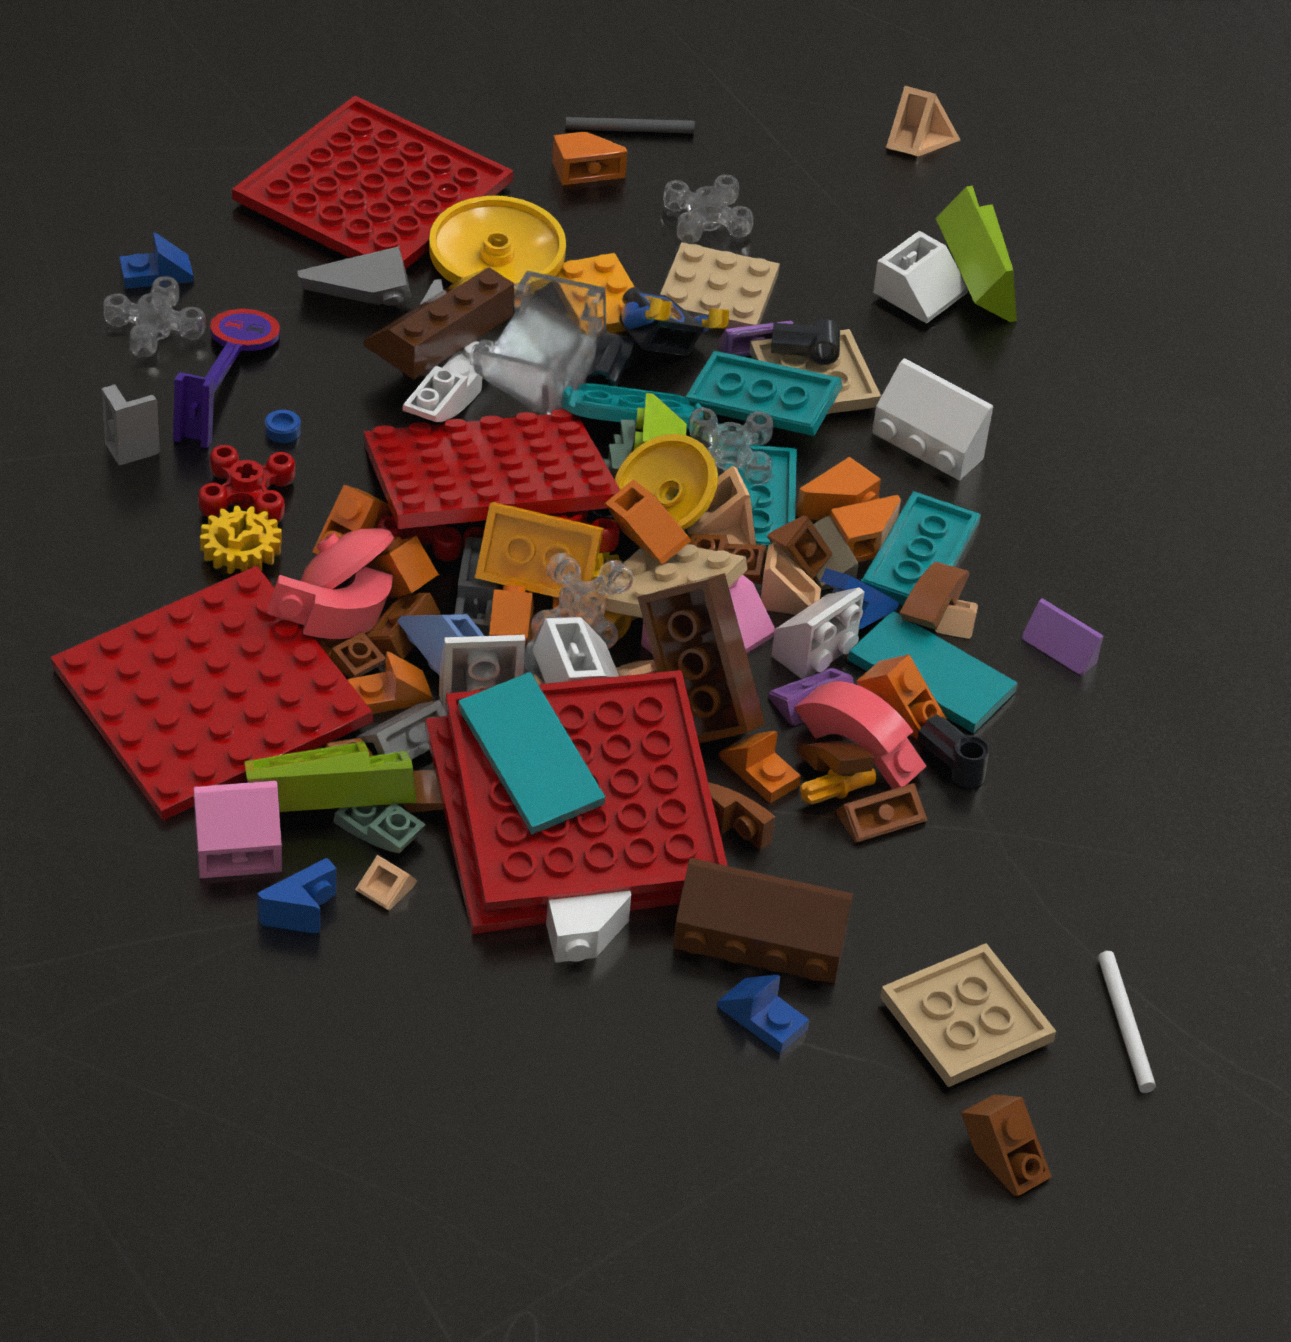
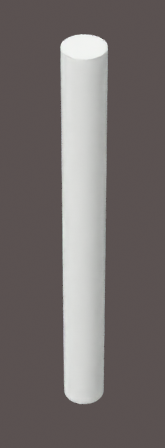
(1126, 1022)

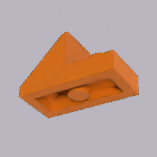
(395, 689)
(760, 766)

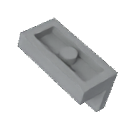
(130, 426)
(404, 730)

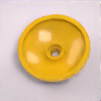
(672, 467)

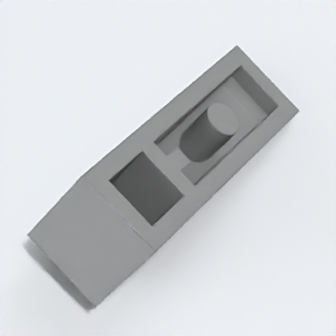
(365, 278)

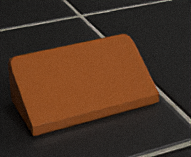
(802, 544)
(389, 635)
(882, 813)

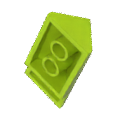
(980, 253)
(336, 777)

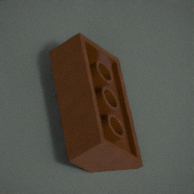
(445, 323)
(699, 633)
(762, 920)

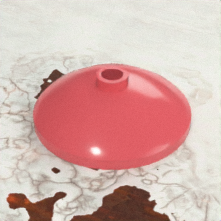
(345, 556)

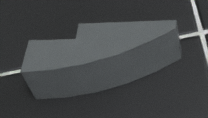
(474, 594)

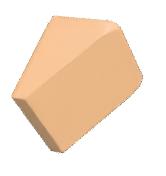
(958, 619)
(385, 883)

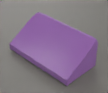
(737, 340)
(1063, 637)
(788, 696)

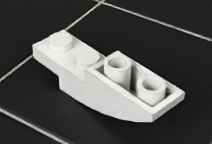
(446, 389)

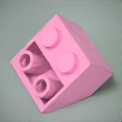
(238, 829)

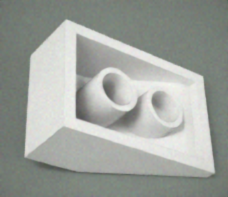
(479, 663)

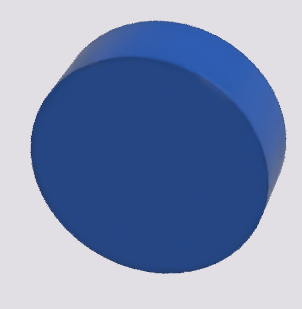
(282, 426)

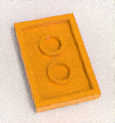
(603, 272)
(522, 542)

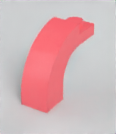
(332, 612)
(867, 721)

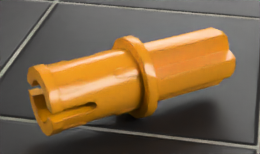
(834, 786)

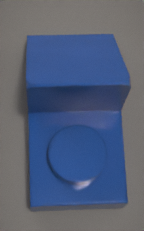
(167, 260)
(874, 603)
(296, 900)
(761, 1011)

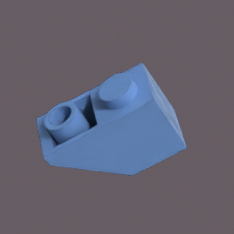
(429, 633)

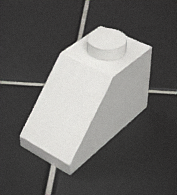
(585, 924)

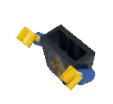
(663, 325)

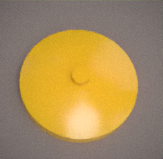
(496, 234)

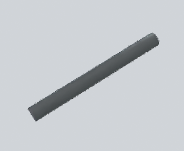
(629, 125)

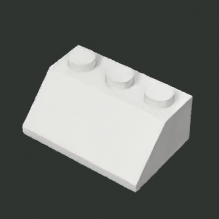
(933, 420)

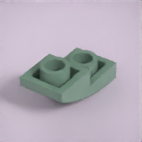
(622, 446)
(381, 826)

